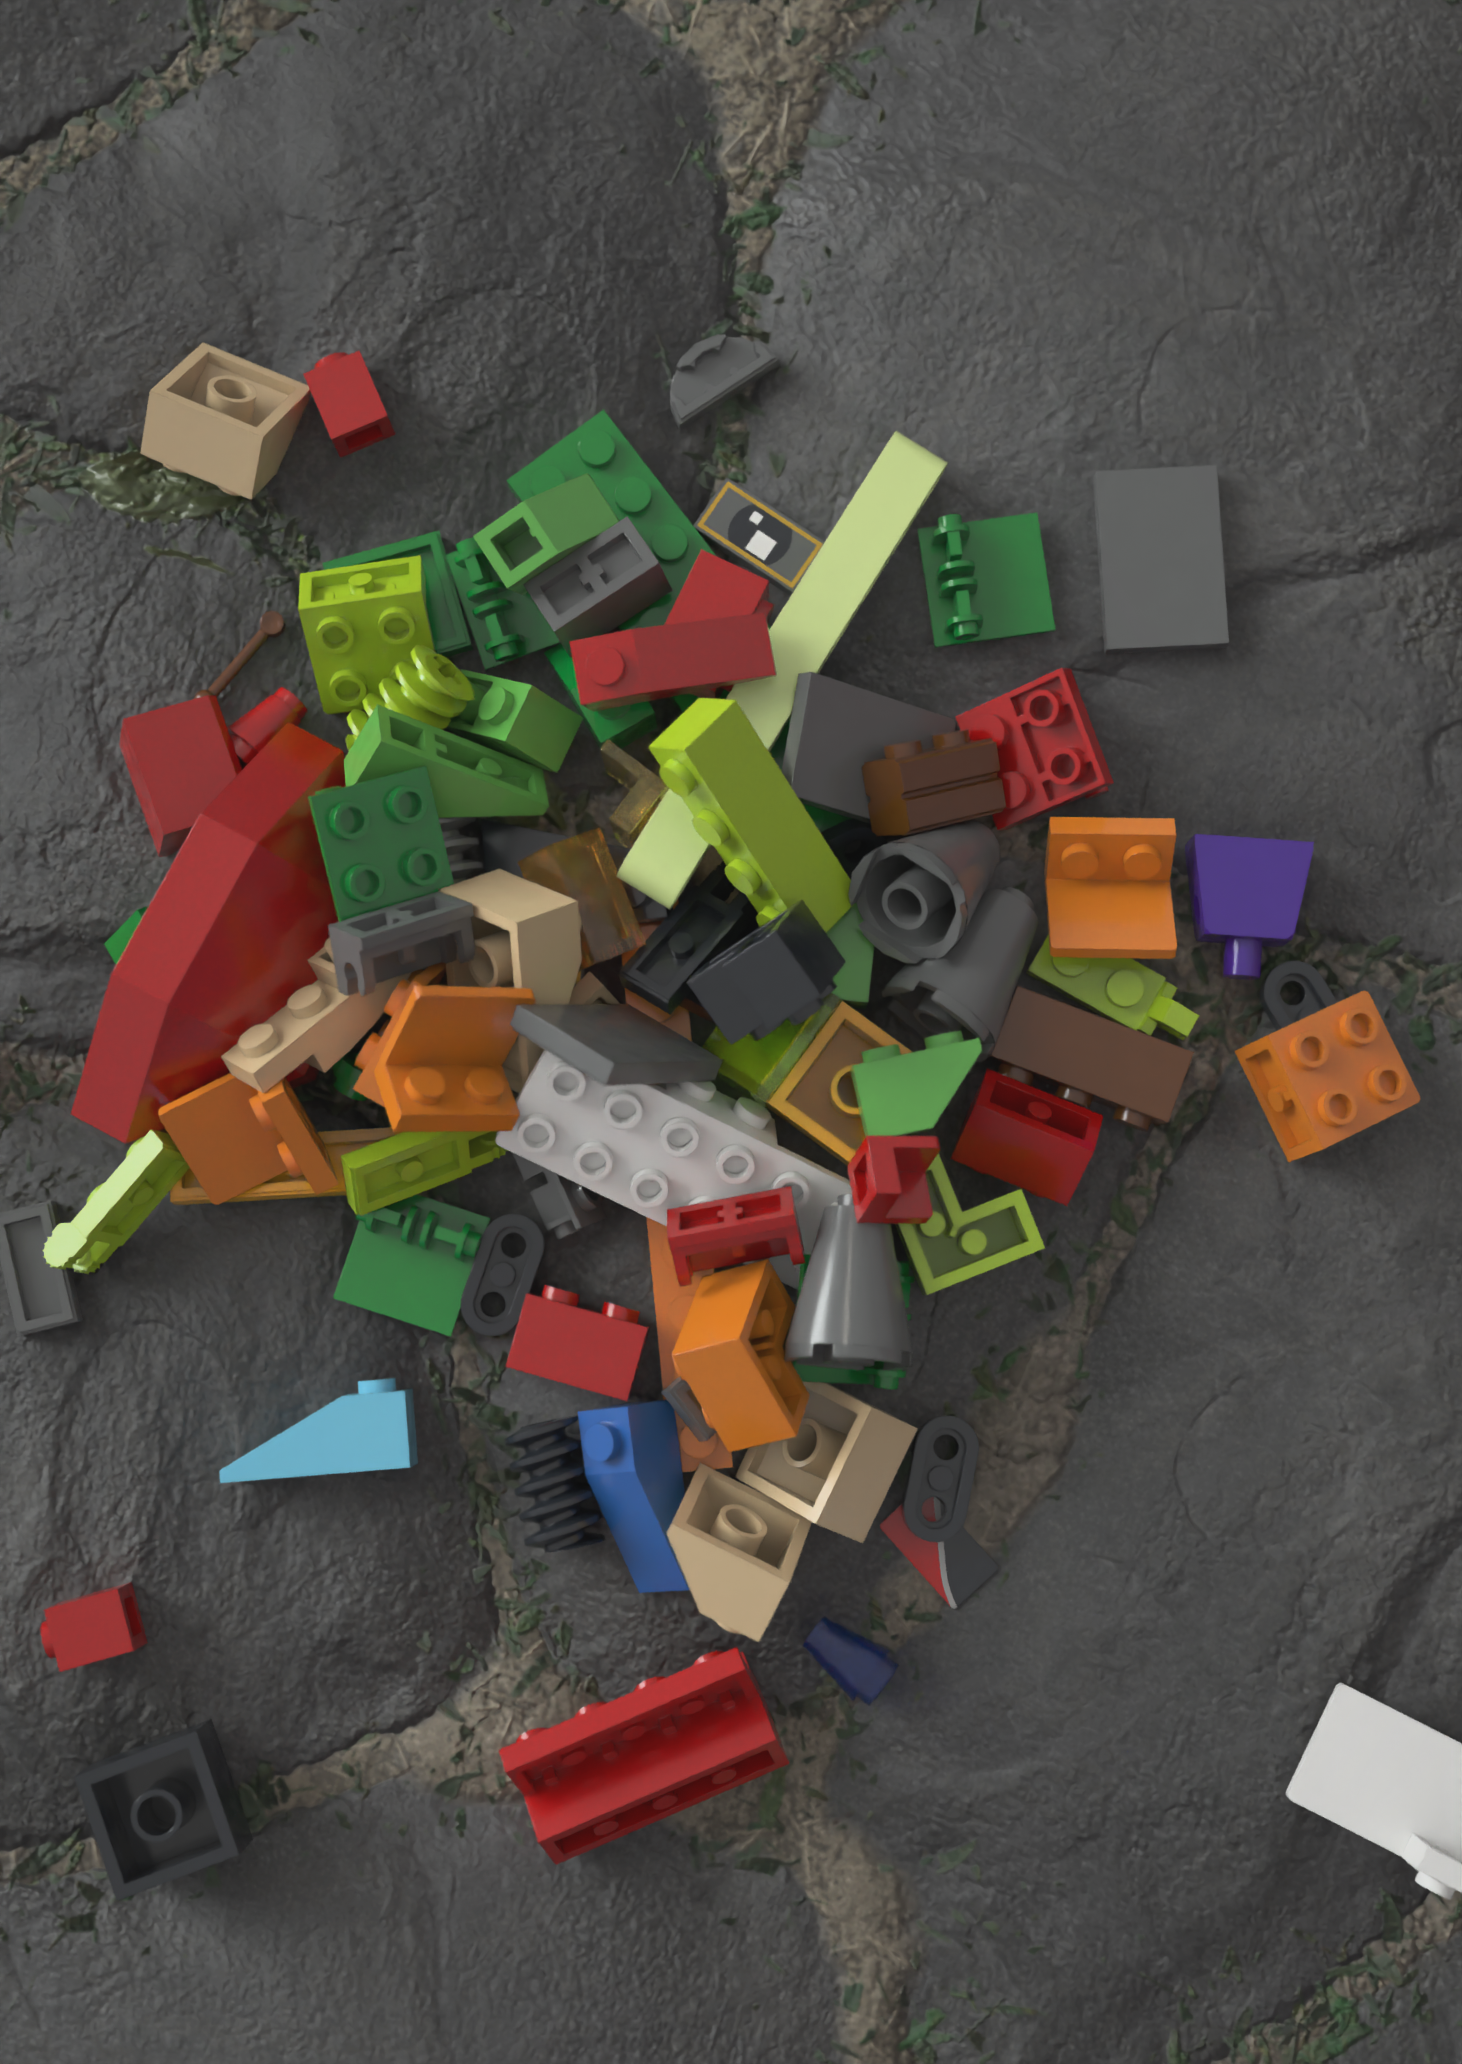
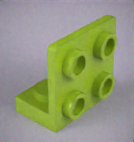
(362, 626)

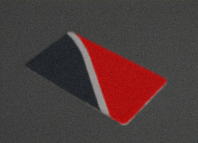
(950, 1566)

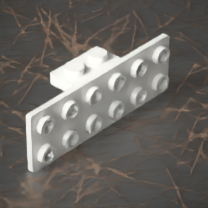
(664, 1147)
(1388, 1784)

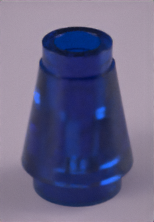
(851, 1660)

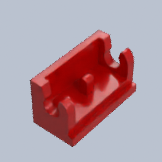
(734, 1232)

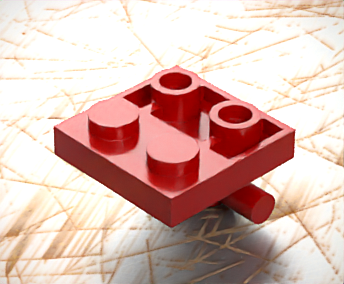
(1042, 747)

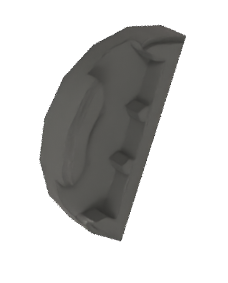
(716, 372)

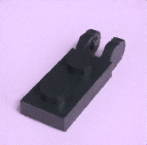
(687, 939)

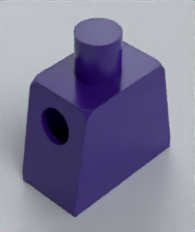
(1246, 895)

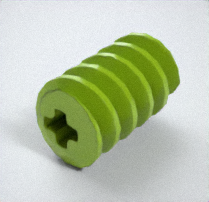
(425, 692)

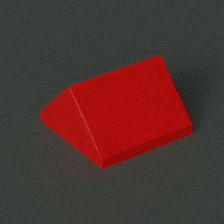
(178, 765)

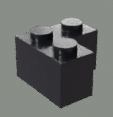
(769, 976)

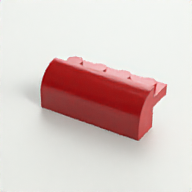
(645, 1754)

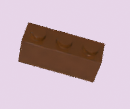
(1090, 1059)

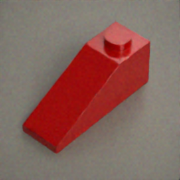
(671, 660)

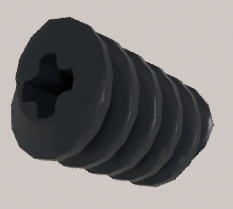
(554, 1486)

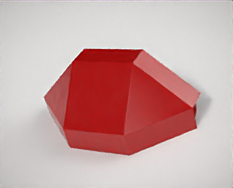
(217, 941)

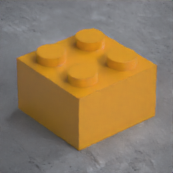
(820, 1090)

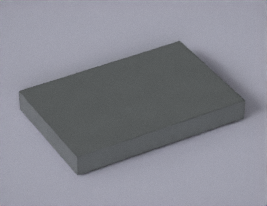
(1160, 559)
(837, 731)
(615, 1043)

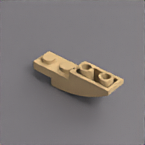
(312, 1028)

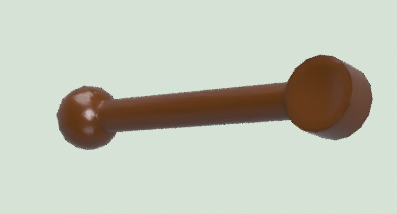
(271, 625)

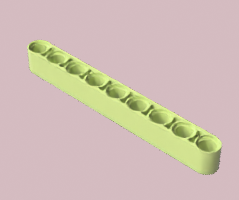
(801, 643)

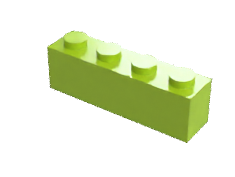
(750, 813)

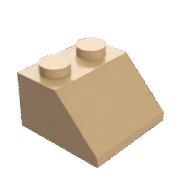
(223, 420)
(835, 1465)
(735, 1550)

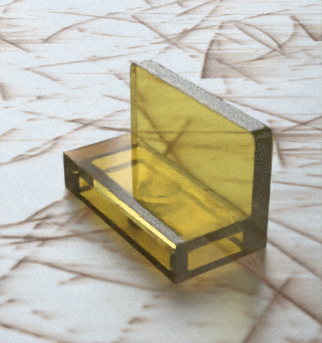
(642, 800)

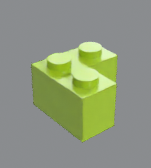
(968, 1242)

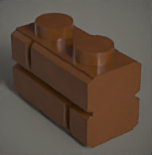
(934, 785)

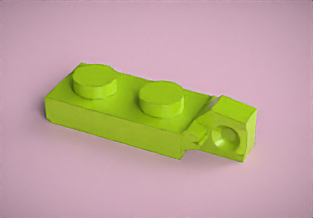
(1116, 990)

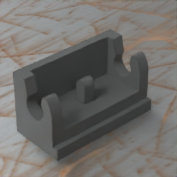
(599, 585)
(400, 941)

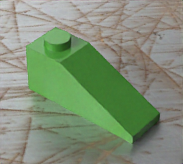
(462, 774)

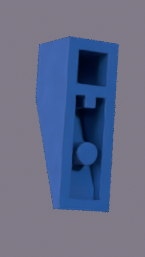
(639, 1485)

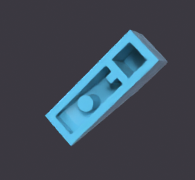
(346, 1436)

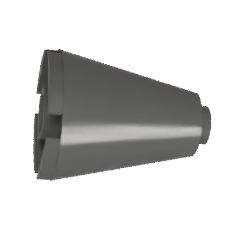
(924, 889)
(975, 980)
(851, 1298)

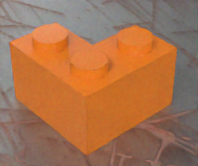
(736, 1356)

